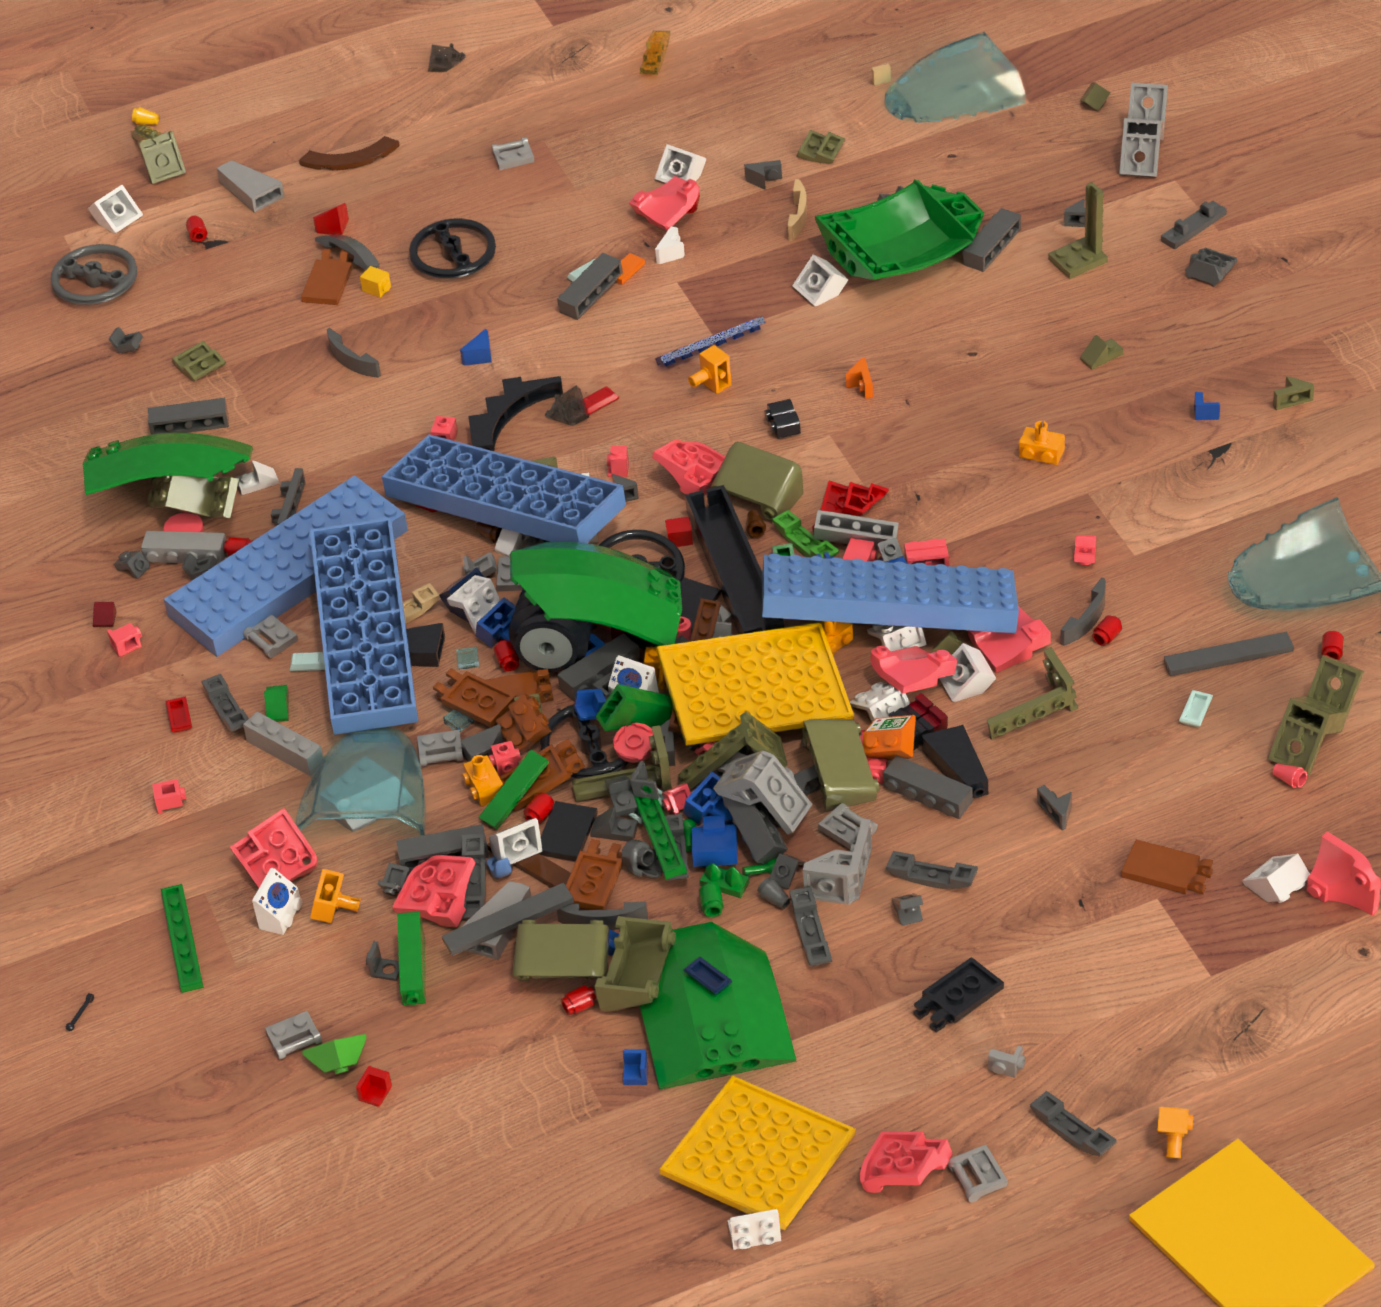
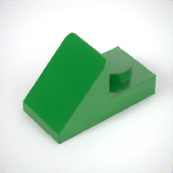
(277, 703)

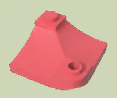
(667, 203)
(690, 463)
(1008, 649)
(912, 667)
(275, 845)
(1344, 876)
(437, 889)
(902, 1159)

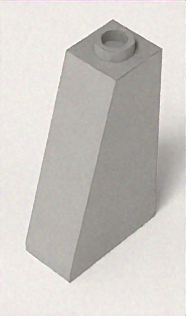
(249, 185)
(505, 897)

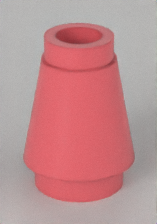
(1291, 775)

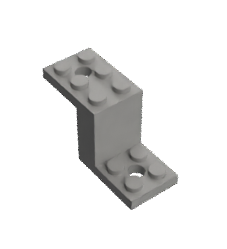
(1143, 129)

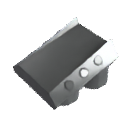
(1210, 265)

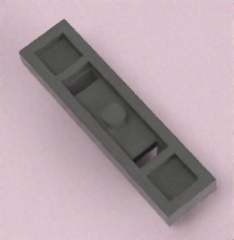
(1194, 224)
(293, 492)

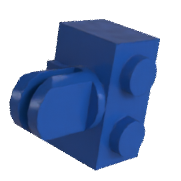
(496, 623)
(706, 802)

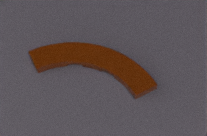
(352, 159)

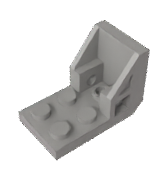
(765, 780)
(836, 881)

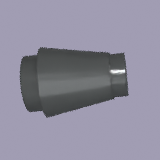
(773, 893)

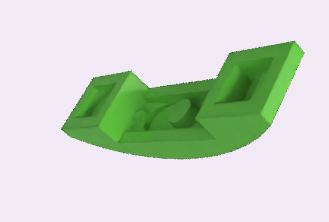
(802, 540)

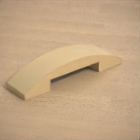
(797, 221)
(422, 600)

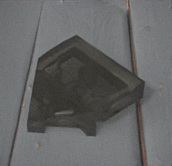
(444, 58)
(569, 407)

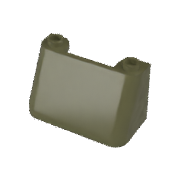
(760, 478)
(840, 762)
(561, 951)
(635, 964)

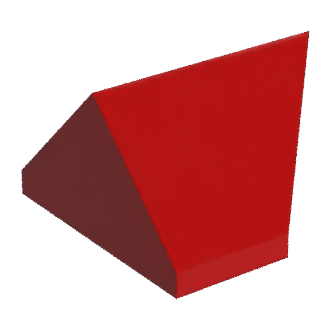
(332, 221)

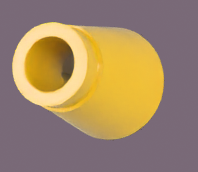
(144, 117)

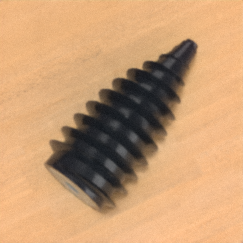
(547, 643)

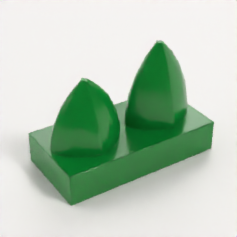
(728, 880)

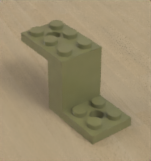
(194, 495)
(1317, 714)

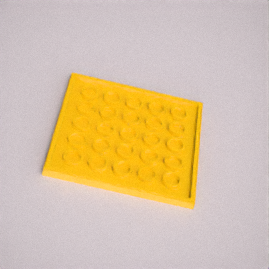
(757, 1151)

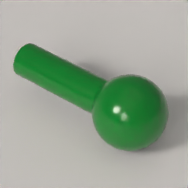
(688, 824)
(759, 869)

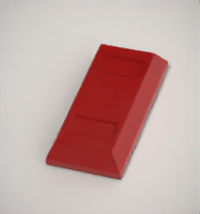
(599, 399)
(178, 714)

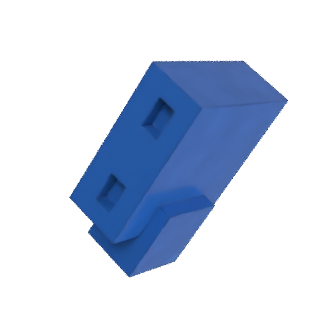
(714, 842)

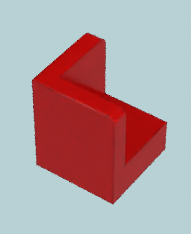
(679, 531)
(374, 1086)

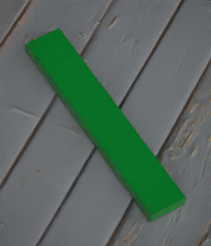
(660, 835)
(182, 938)

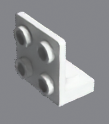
(475, 598)
(898, 636)
(880, 700)
(754, 1229)

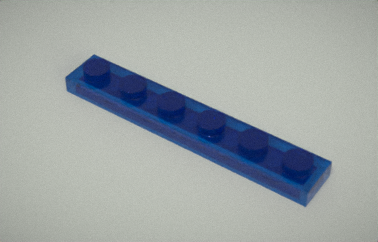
(718, 339)

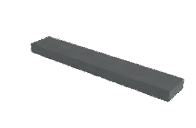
(1228, 653)
(507, 919)

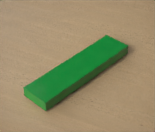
(513, 789)

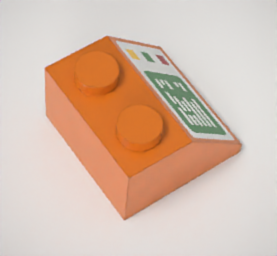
(890, 737)

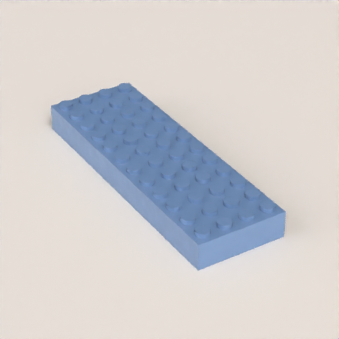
(504, 491)
(271, 570)
(889, 593)
(363, 626)

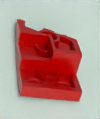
(851, 499)

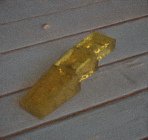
(655, 52)

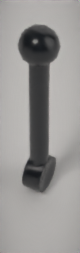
(89, 999)

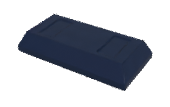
(707, 975)

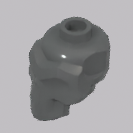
(641, 859)

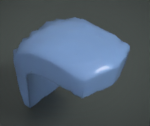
(499, 868)

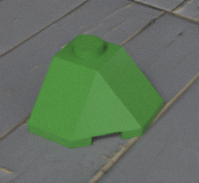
(336, 1054)

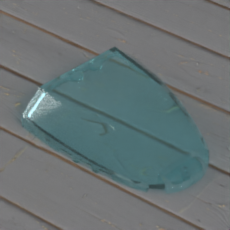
(956, 81)
(1305, 565)
(367, 778)

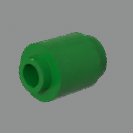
(711, 900)

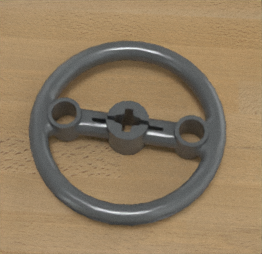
(94, 274)

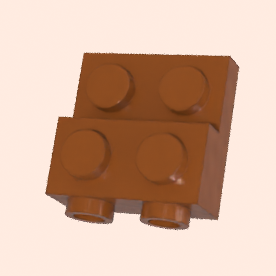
(524, 723)

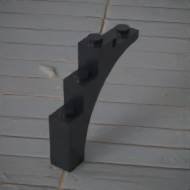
(502, 408)

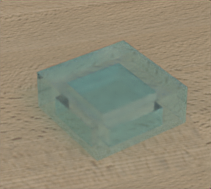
(467, 658)
(457, 720)

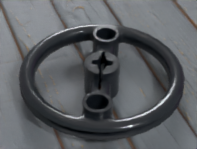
(452, 248)
(672, 564)
(598, 758)

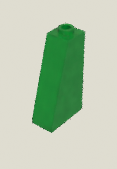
(634, 705)
(411, 958)

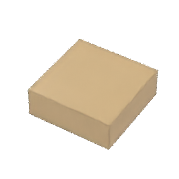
(881, 74)

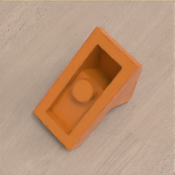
(860, 377)

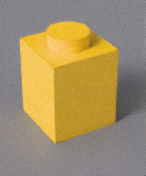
(375, 281)

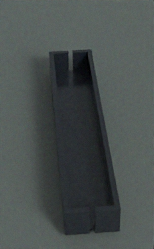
(730, 559)

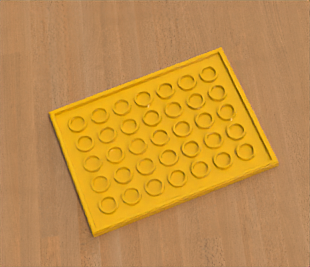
(769, 673)
(1250, 1236)

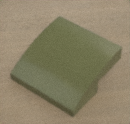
(820, 147)
(198, 361)

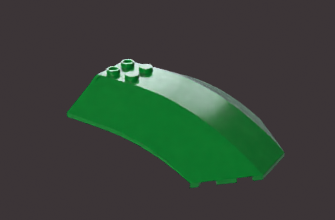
(901, 231)
(161, 456)
(600, 588)
(712, 1035)

